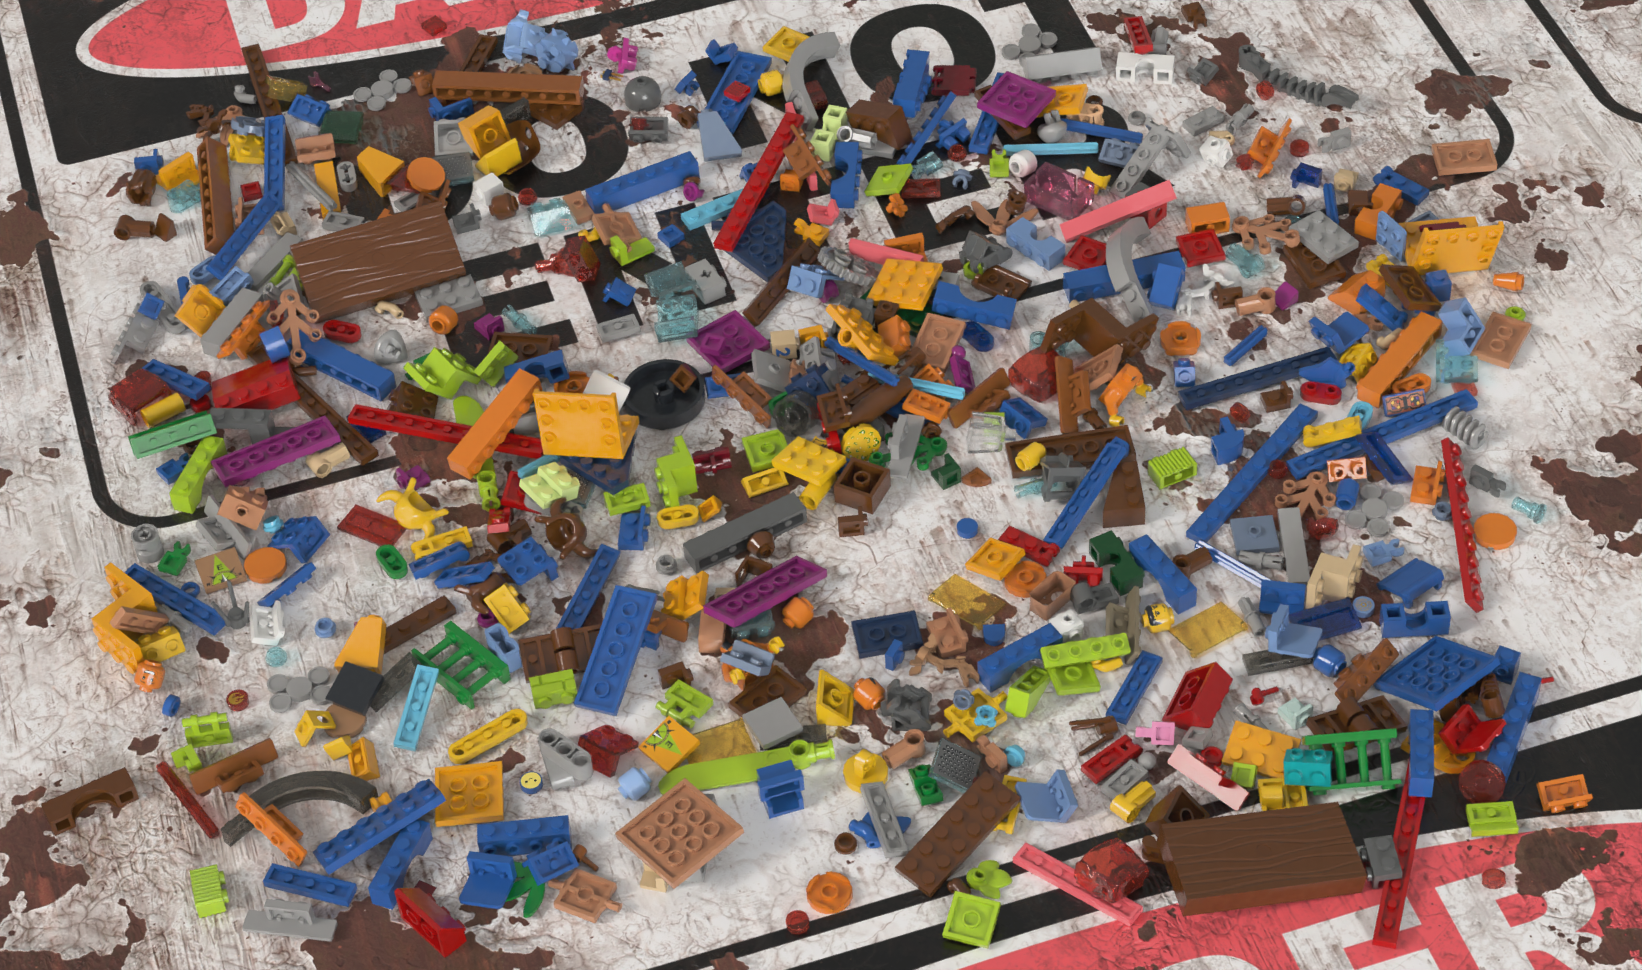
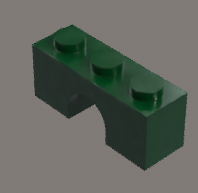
(1109, 549)

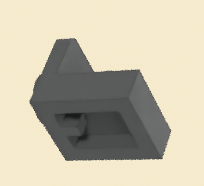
(467, 221)

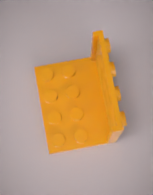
(1451, 248)
(583, 425)

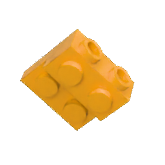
(199, 309)
(685, 596)

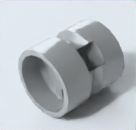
(147, 543)

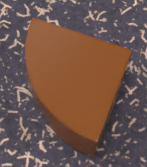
(976, 478)

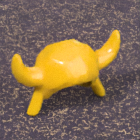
(412, 509)

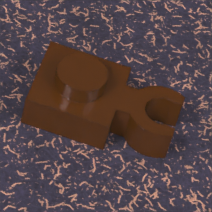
(1195, 13)

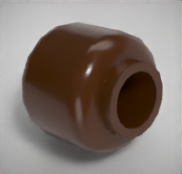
(503, 206)

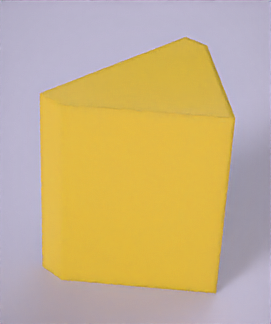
(338, 747)

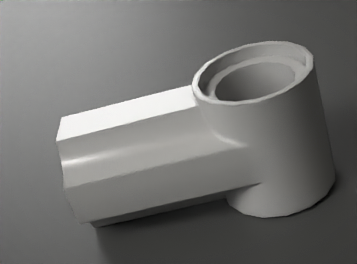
(1159, 39)
(865, 138)

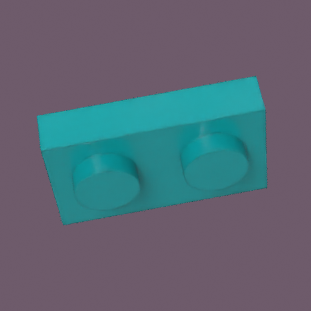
(1307, 767)

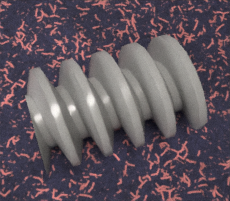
(1464, 428)

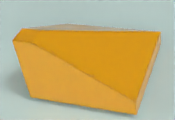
(709, 508)

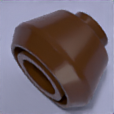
(761, 544)

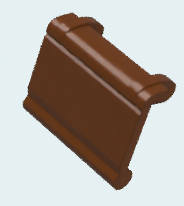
(1001, 282)

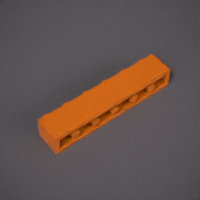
(1399, 358)
(494, 424)

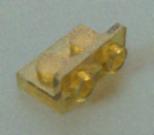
(284, 88)

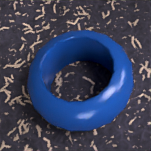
(188, 585)

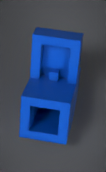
(274, 344)
(1229, 444)

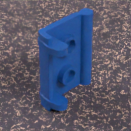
(1412, 580)

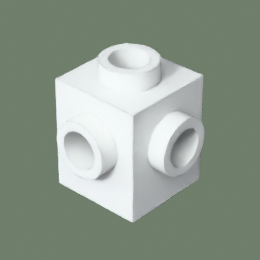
(1216, 151)
(1068, 625)

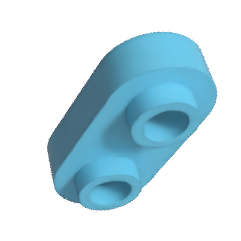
(1364, 410)

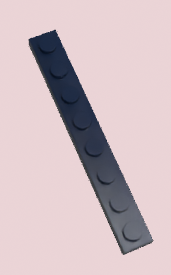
(1251, 379)

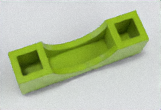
(188, 488)

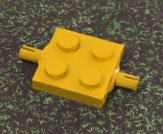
(964, 719)

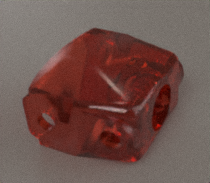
(1035, 375)
(137, 392)
(1111, 871)

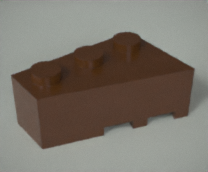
(883, 119)
(1125, 497)

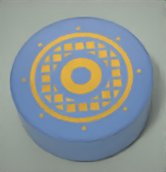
(1363, 606)

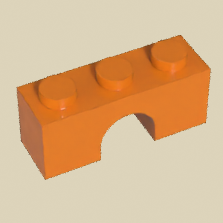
(1384, 199)

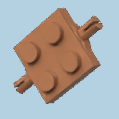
(616, 223)
(585, 895)

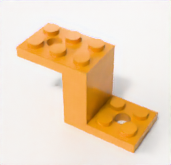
(117, 641)

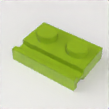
(1492, 818)

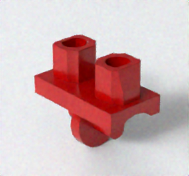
(1084, 572)

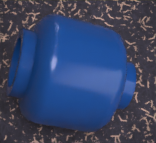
(1329, 660)

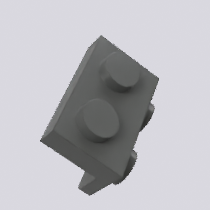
(655, 132)
(1380, 859)

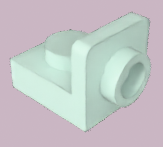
(1295, 713)

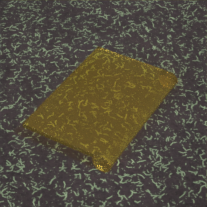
(966, 600)
(1208, 628)
(722, 742)

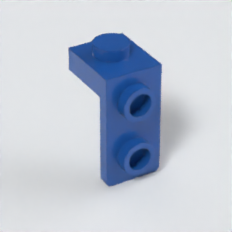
(451, 112)

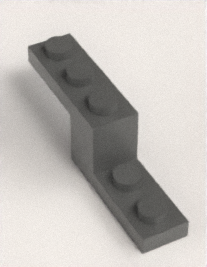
(257, 421)

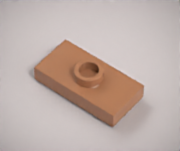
(578, 207)

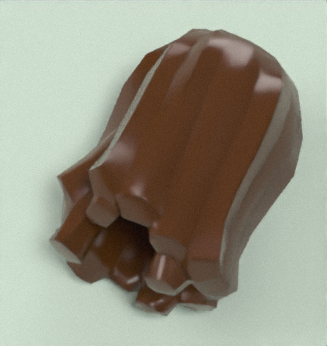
(141, 187)

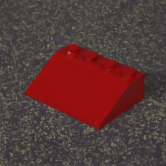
(257, 387)

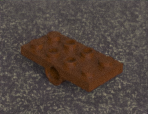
(558, 651)
(1357, 716)

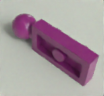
(961, 369)

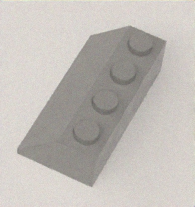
(1062, 63)

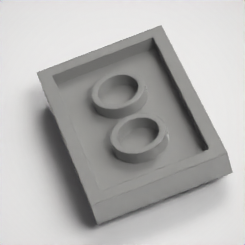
(1324, 237)
(458, 294)

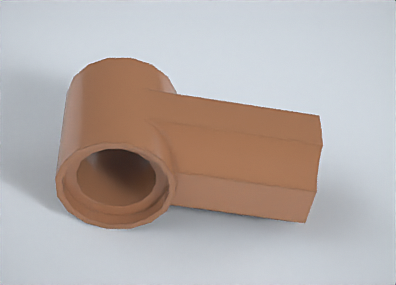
(1263, 302)
(905, 749)

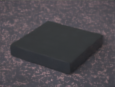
(354, 688)

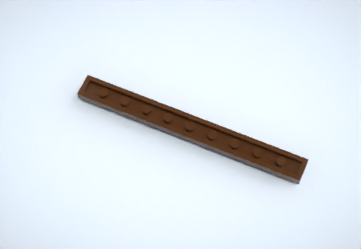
(269, 106)
(316, 407)

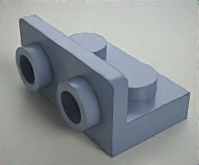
(1116, 152)
(749, 658)

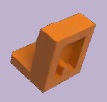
(790, 181)

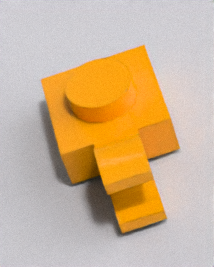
(814, 231)

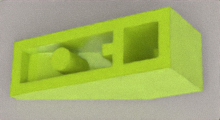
(1027, 691)

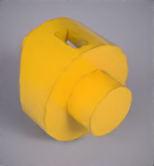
(1100, 182)

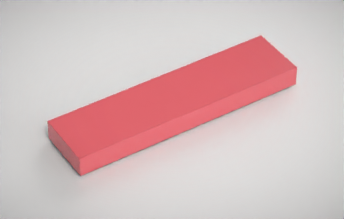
(879, 253)

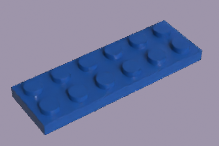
(747, 70)
(615, 650)
(378, 826)

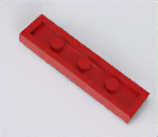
(1138, 35)

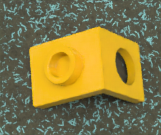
(310, 722)

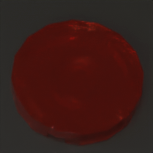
(1482, 782)

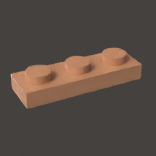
(138, 620)

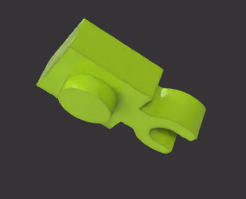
(999, 165)

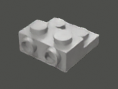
(449, 138)

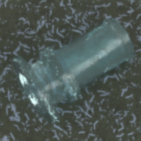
(1532, 510)

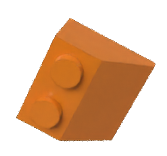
(1346, 294)

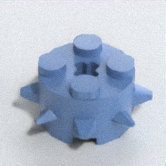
(556, 51)

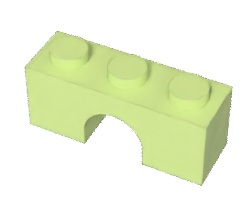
(825, 139)

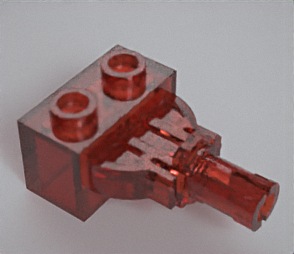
(574, 260)

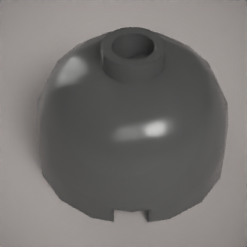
(642, 93)

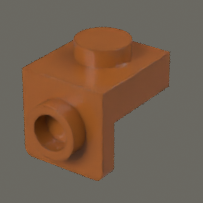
(422, 81)

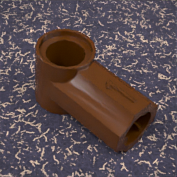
(1283, 205)
(128, 226)
(503, 541)
(1193, 561)

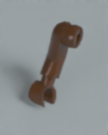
(952, 217)

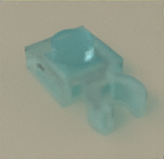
(927, 164)

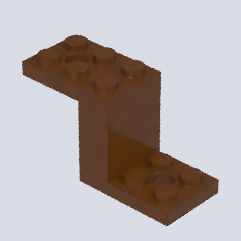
(1098, 330)

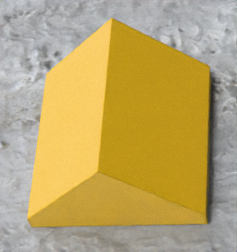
(500, 159)
(833, 701)

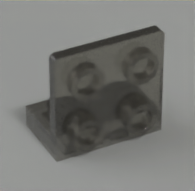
(514, 110)

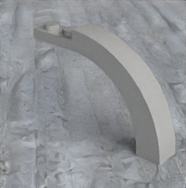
(810, 50)
(1122, 269)

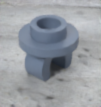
(961, 175)

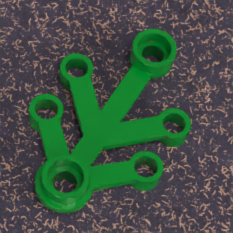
(934, 447)

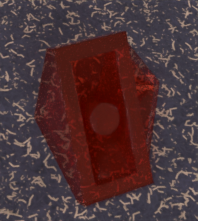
(401, 183)

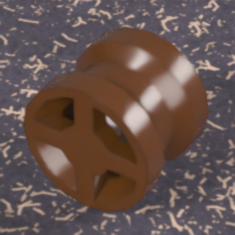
(688, 117)
(1016, 203)

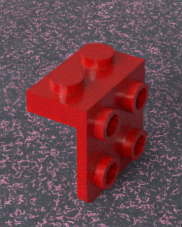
(1467, 733)

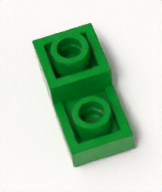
(925, 786)

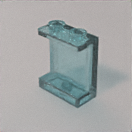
(677, 318)

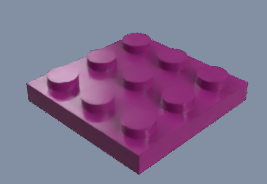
(1016, 99)
(740, 341)

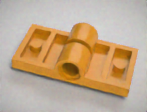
(859, 335)

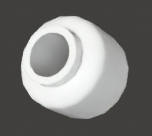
(1022, 163)

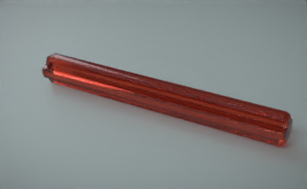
(187, 800)

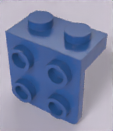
(1340, 333)
(527, 561)
(489, 880)

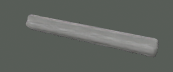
(311, 186)

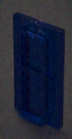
(1384, 458)
(1333, 618)

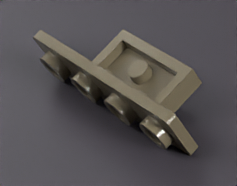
(1126, 620)

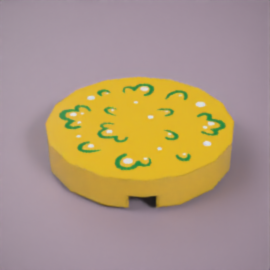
(860, 442)

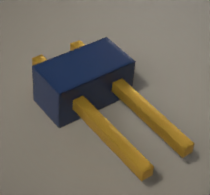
(607, 75)

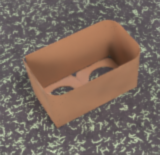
(1053, 583)
(710, 634)

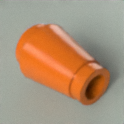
(1511, 281)

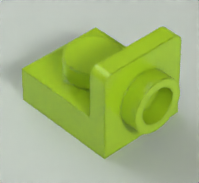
(188, 757)

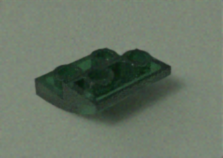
(342, 125)

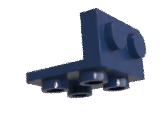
(810, 382)

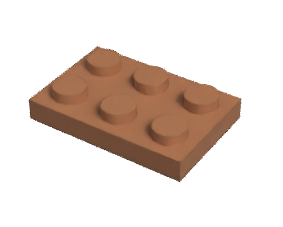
(1464, 157)
(938, 338)
(1501, 340)
(1102, 367)

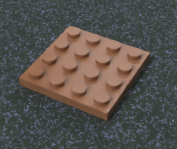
(679, 833)

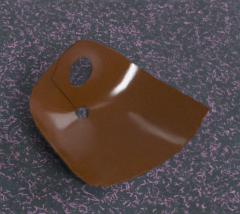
(517, 130)

